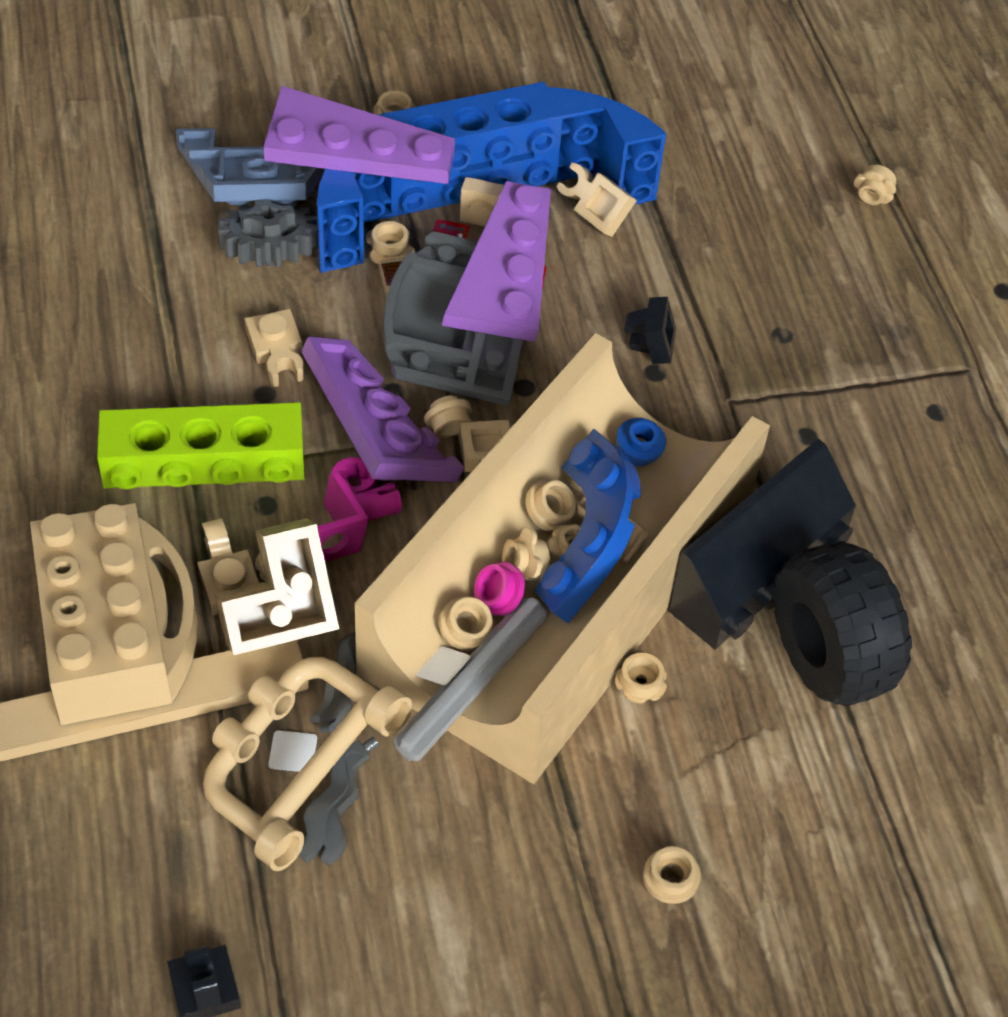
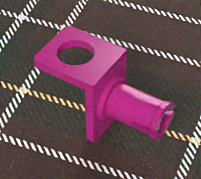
(353, 512)

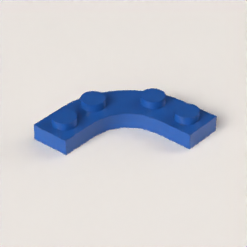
(609, 487)

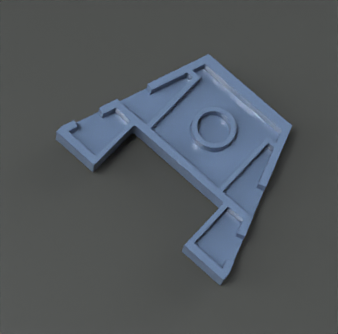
(241, 173)

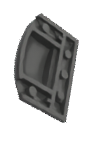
(440, 355)

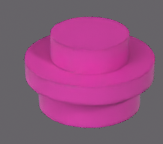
(500, 587)

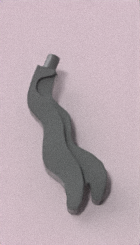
(335, 703)
(325, 813)

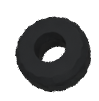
(842, 623)

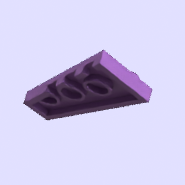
(344, 138)
(506, 271)
(375, 417)

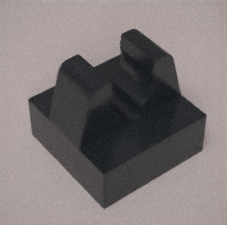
(653, 330)
(204, 982)

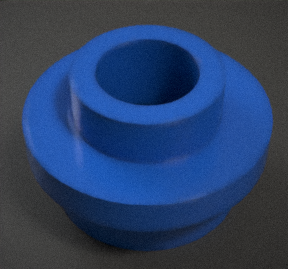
(637, 451)

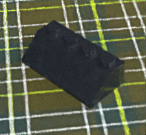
(735, 563)

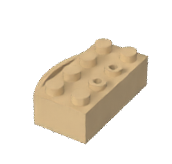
(110, 613)

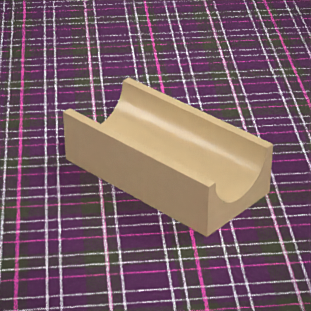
(563, 666)

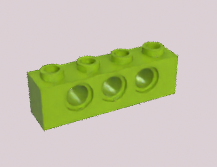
(200, 445)

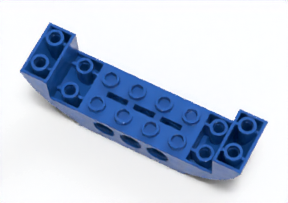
(499, 136)

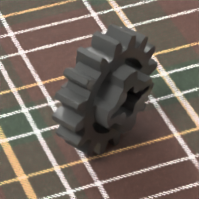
(268, 233)

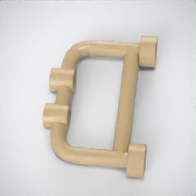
(275, 838)

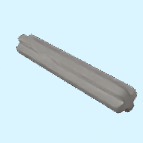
(469, 682)

